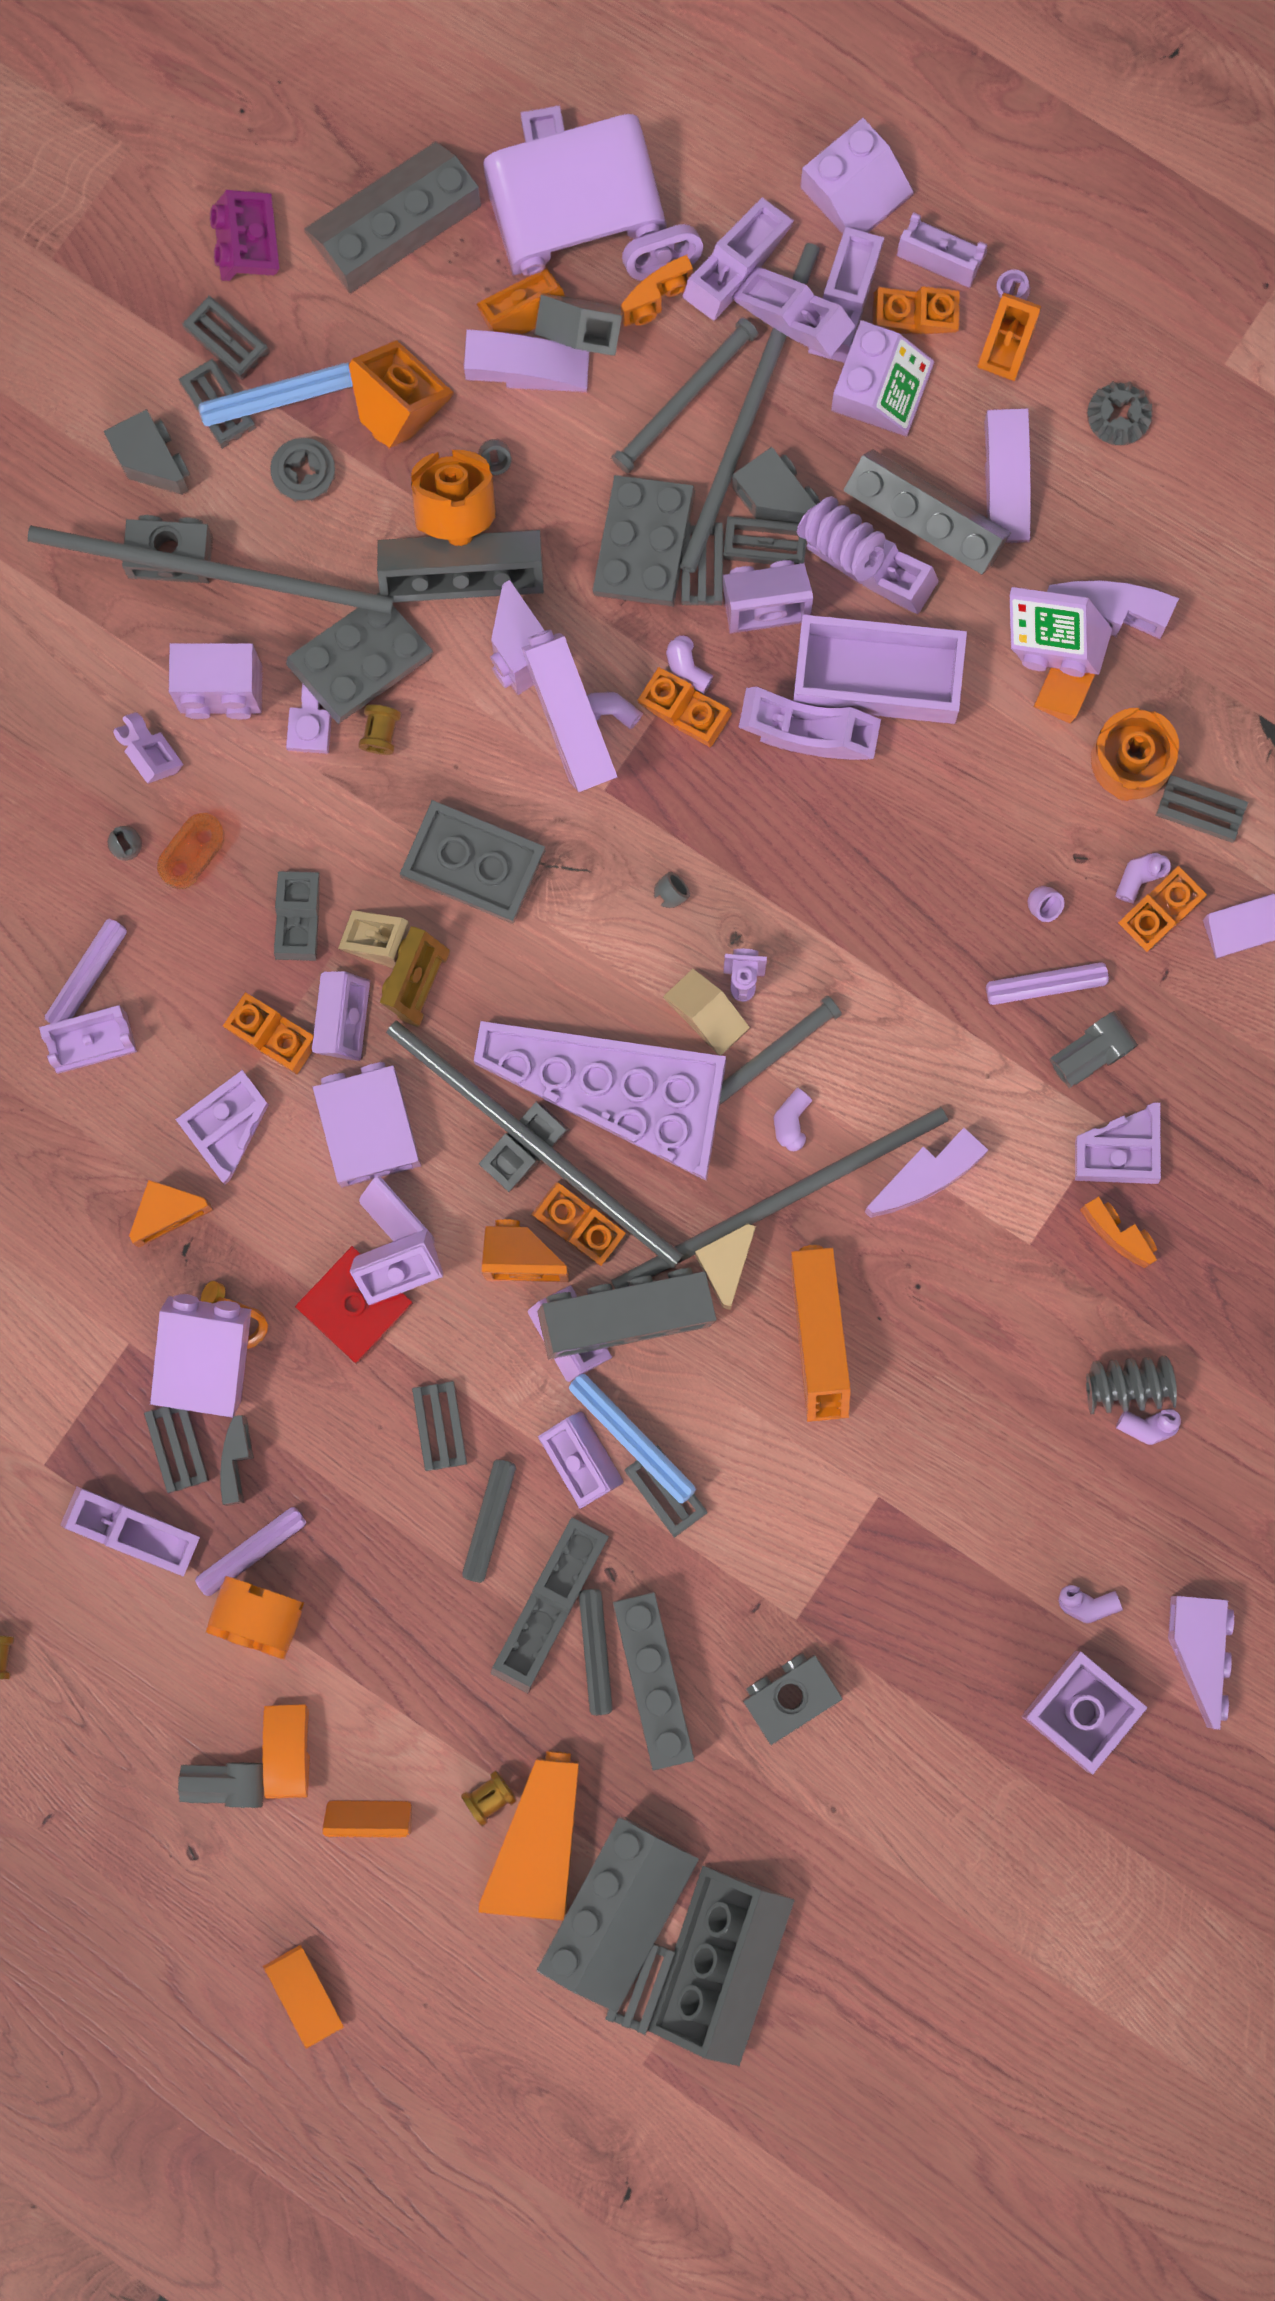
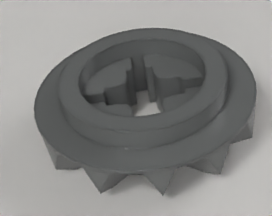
(1119, 430)
(293, 455)

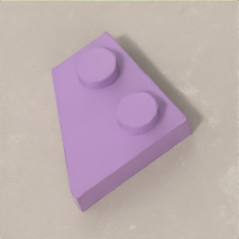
(225, 1123)
(1122, 1150)

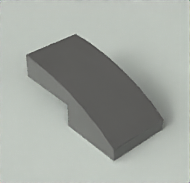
(297, 916)
(510, 1160)
(236, 1448)

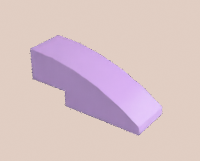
(735, 257)
(851, 280)
(794, 310)
(524, 362)
(1008, 471)
(898, 579)
(1124, 603)
(928, 1175)
(129, 1531)

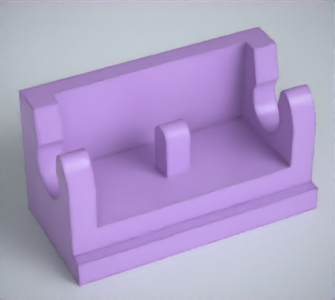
(941, 251)
(88, 1039)

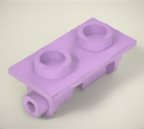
(744, 967)

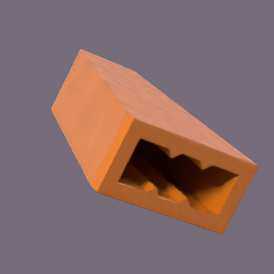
(820, 1334)
(536, 1853)

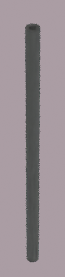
(743, 426)
(210, 569)
(535, 1144)
(792, 1193)

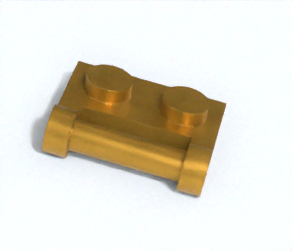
(413, 975)

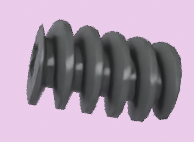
(1131, 1384)

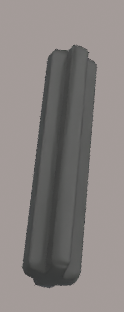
(489, 1521)
(595, 1652)

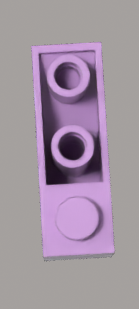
(1199, 1640)

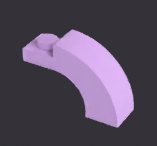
(809, 729)

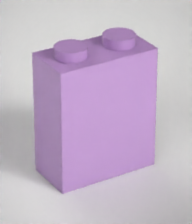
(366, 1124)
(200, 1355)

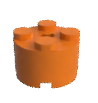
(453, 496)
(1138, 731)
(254, 1617)

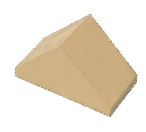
(374, 937)
(707, 1011)
(725, 1261)

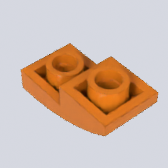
(646, 301)
(918, 312)
(683, 707)
(1162, 909)
(270, 1033)
(578, 1224)
(1130, 1243)
(285, 1751)
(303, 1996)

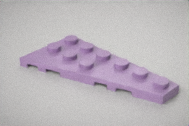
(636, 1091)

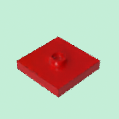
(343, 1313)

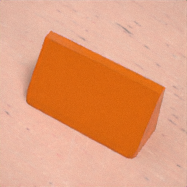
(517, 306)
(1063, 694)
(367, 1819)

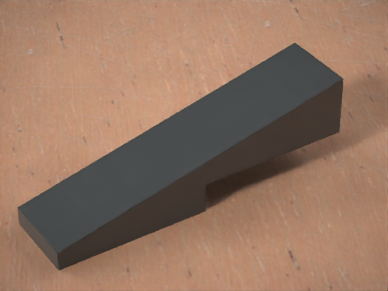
(549, 1605)

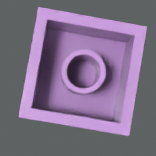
(215, 680)
(1084, 1712)

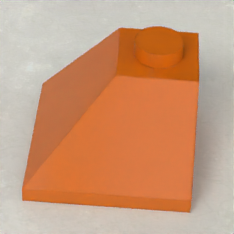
(395, 393)
(519, 1255)

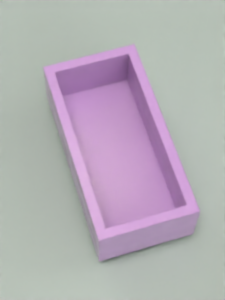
(880, 668)

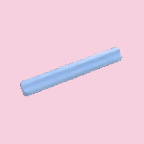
(275, 394)
(632, 1438)

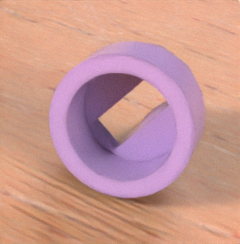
(1007, 283)
(1045, 903)

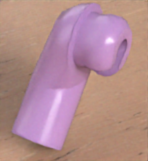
(682, 664)
(1152, 1429)

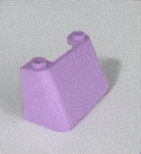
(572, 190)

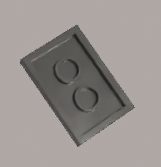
(643, 540)
(358, 659)
(472, 862)

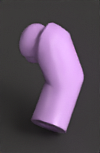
(614, 704)
(1139, 872)
(787, 1121)
(1085, 1607)

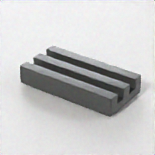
(249, 361)
(234, 431)
(757, 556)
(702, 599)
(1207, 794)
(433, 1391)
(186, 1482)
(687, 1520)
(627, 2020)

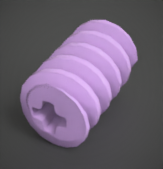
(843, 538)

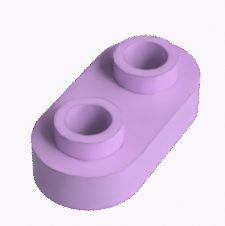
(661, 249)

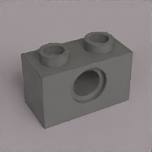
(151, 532)
(817, 1697)

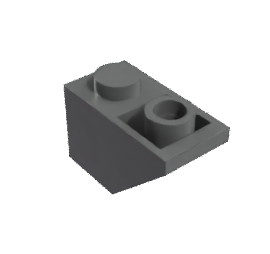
(579, 323)
(144, 453)
(772, 490)

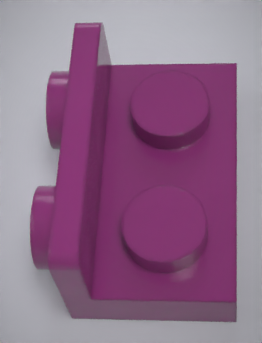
(244, 234)

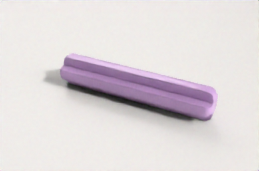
(86, 972)
(1047, 983)
(251, 1550)

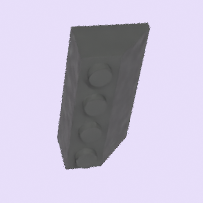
(394, 216)
(618, 1914)
(721, 1966)

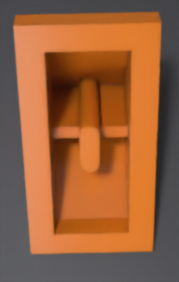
(1009, 336)
(164, 1211)

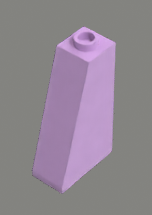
(568, 711)

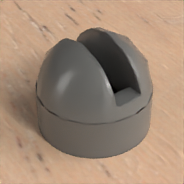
(503, 455)
(131, 837)
(672, 890)

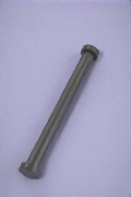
(625, 458)
(780, 1047)

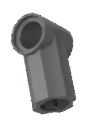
(1101, 1045)
(234, 1784)

